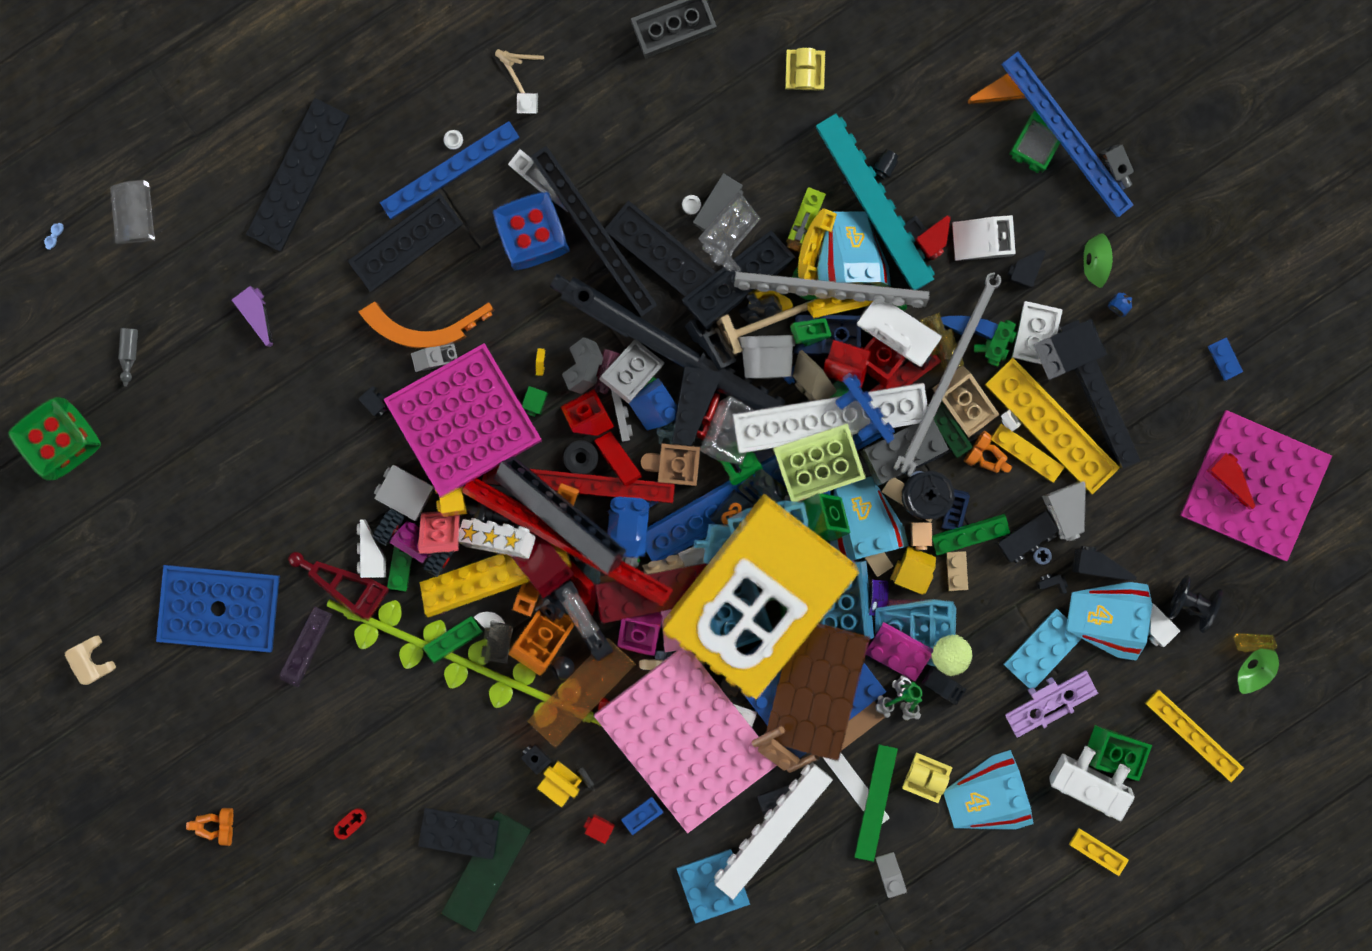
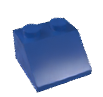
(654, 406)

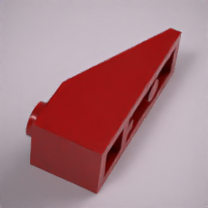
(1230, 475)

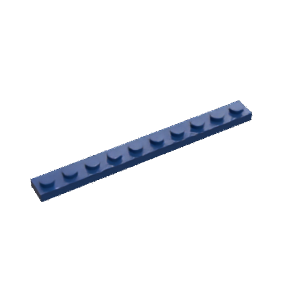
(1067, 134)

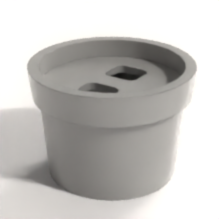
(767, 355)

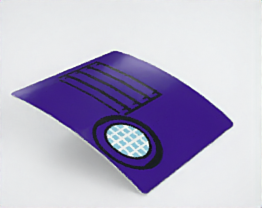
(879, 596)

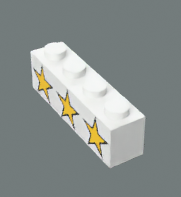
(496, 538)

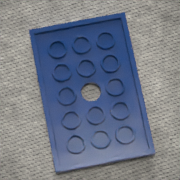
(187, 612)

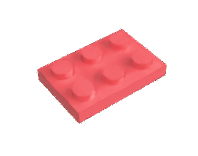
(438, 533)

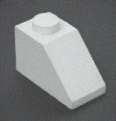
(1161, 628)

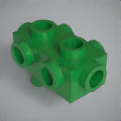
(996, 347)

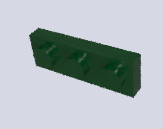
(951, 432)

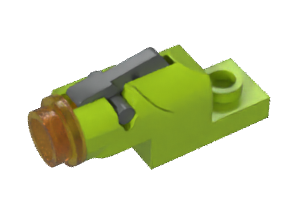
(808, 211)

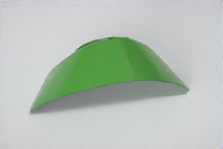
(1100, 267)
(1256, 678)

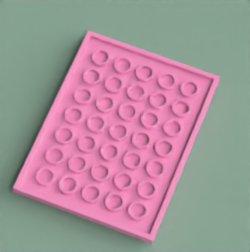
(685, 738)

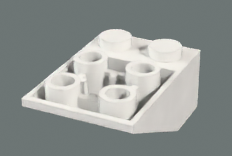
(984, 238)

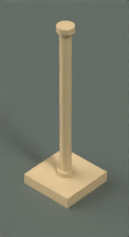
(731, 334)

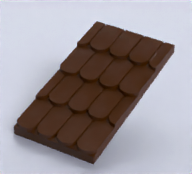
(819, 691)

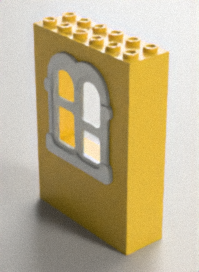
(788, 565)

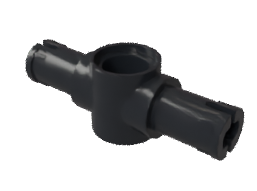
(484, 513)

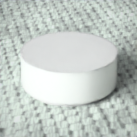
(691, 204)

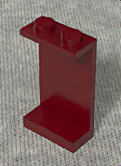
(544, 567)

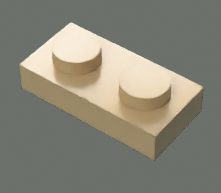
(669, 563)
(957, 571)

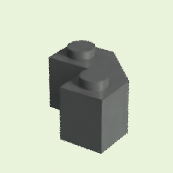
(583, 373)

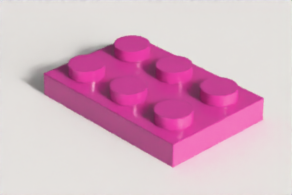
(899, 651)

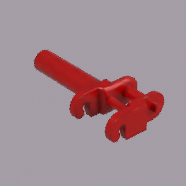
(709, 416)

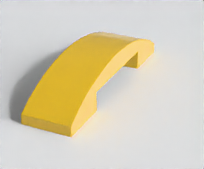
(811, 244)

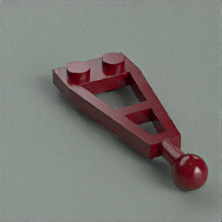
(367, 602)

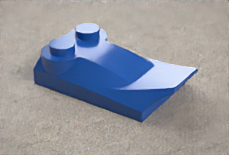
(629, 524)

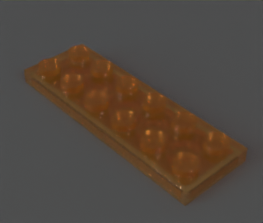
(580, 695)

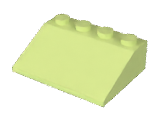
(819, 463)

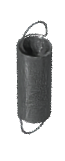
(584, 776)

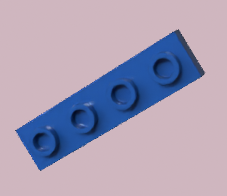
(856, 394)

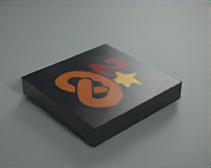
(730, 506)

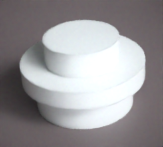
(453, 139)

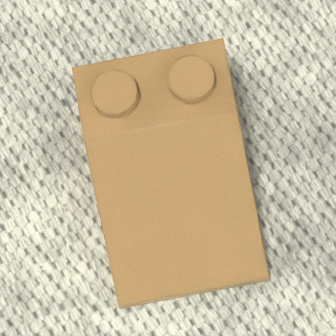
(968, 402)

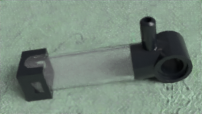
(583, 620)

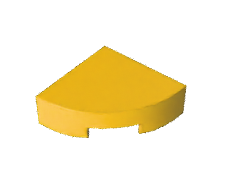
(540, 362)

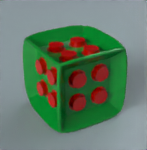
(54, 438)

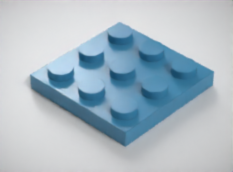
(700, 889)

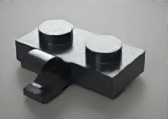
(760, 309)
(769, 486)

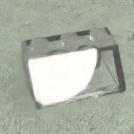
(132, 212)
(721, 436)

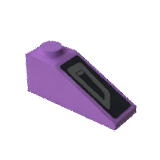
(255, 312)

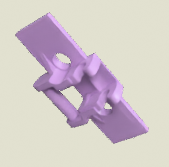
(1049, 699)

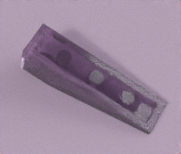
(305, 647)

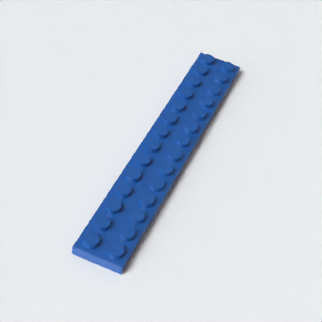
(691, 522)

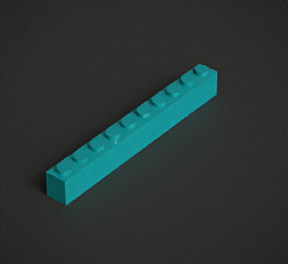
(874, 202)

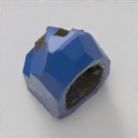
(1120, 304)

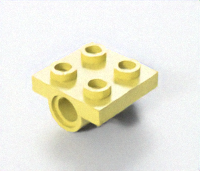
(805, 69)
(927, 777)

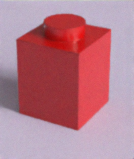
(598, 828)

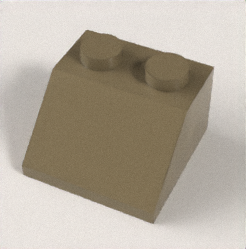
(812, 379)

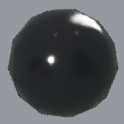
(562, 667)

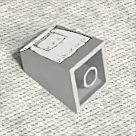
(1067, 509)

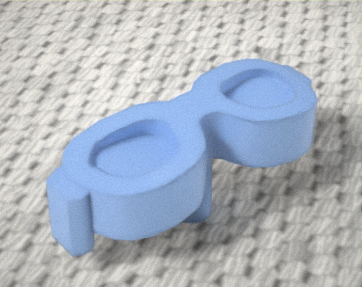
(50, 241)

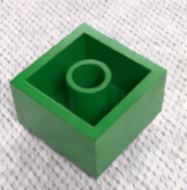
(827, 516)

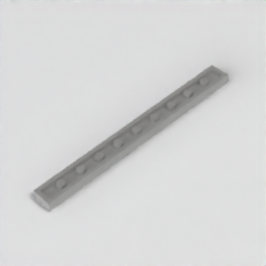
(831, 289)

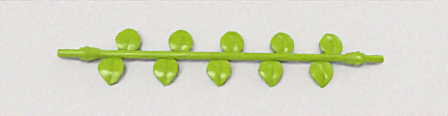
(456, 672)

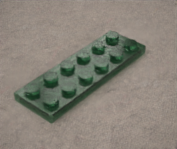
(485, 875)

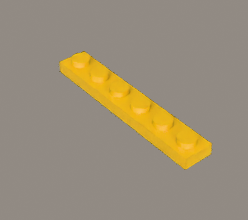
(1194, 735)

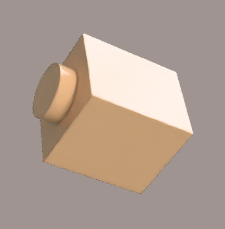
(921, 535)

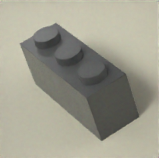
(719, 198)

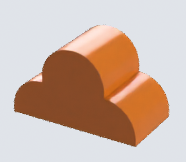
(541, 641)

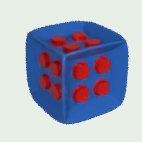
(530, 231)

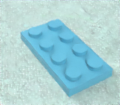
(1042, 650)

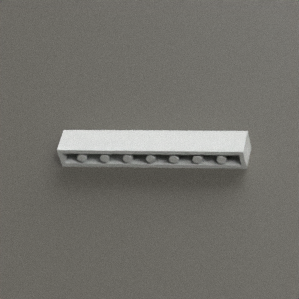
(772, 830)

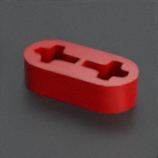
(347, 820)

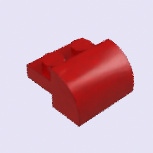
(846, 359)

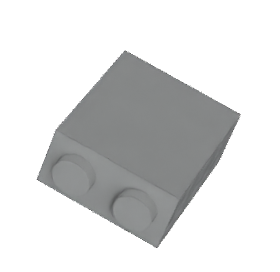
(404, 492)

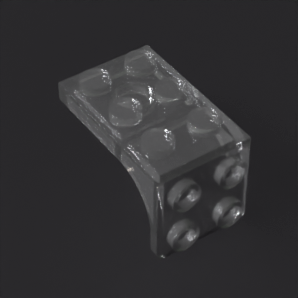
(728, 231)

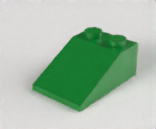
(1118, 749)

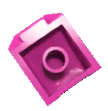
(640, 633)

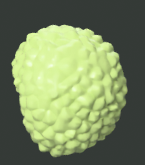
(952, 655)

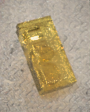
(1253, 642)

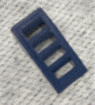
(961, 494)

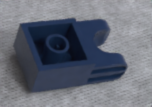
(837, 325)

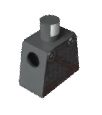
(1112, 159)

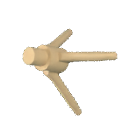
(510, 58)

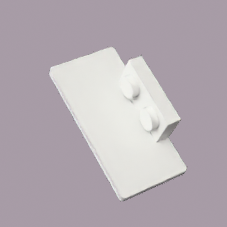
(899, 331)

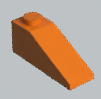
(1000, 90)

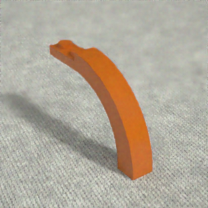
(422, 339)
(528, 593)

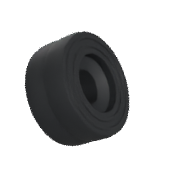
(570, 454)

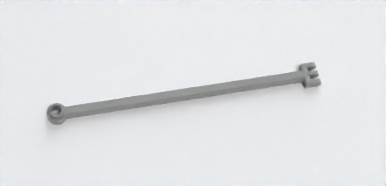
(908, 459)

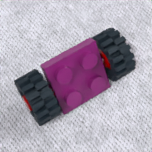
(407, 540)

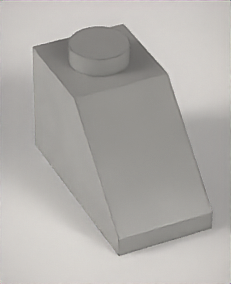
(891, 875)

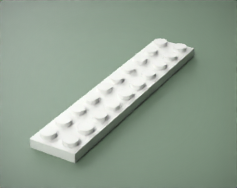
(796, 421)

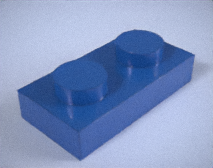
(1225, 359)
(642, 815)

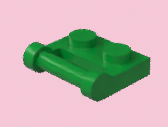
(748, 467)

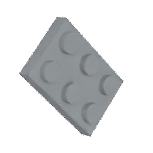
(631, 371)

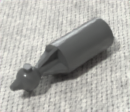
(127, 352)

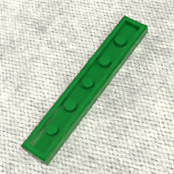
(876, 802)

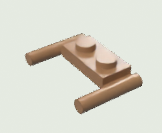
(779, 754)

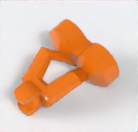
(982, 444)
(225, 830)

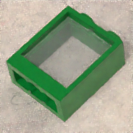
(1035, 144)

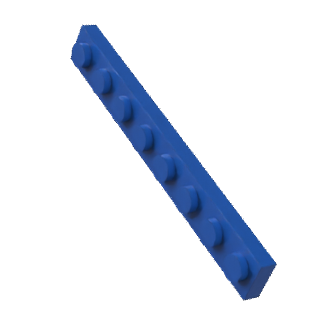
(449, 170)

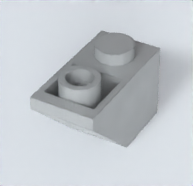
(433, 357)

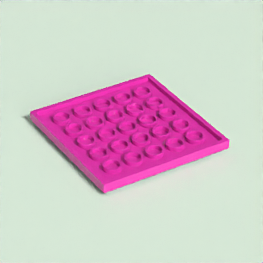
(462, 420)
(1280, 477)

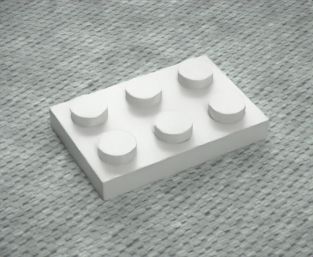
(1035, 325)

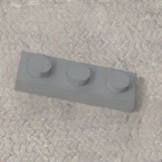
(622, 414)

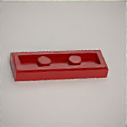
(617, 458)

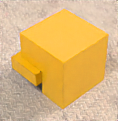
(914, 570)
(559, 783)

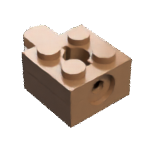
(675, 464)

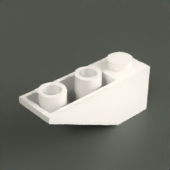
(372, 558)

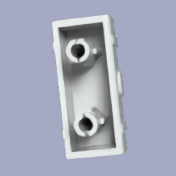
(1091, 786)

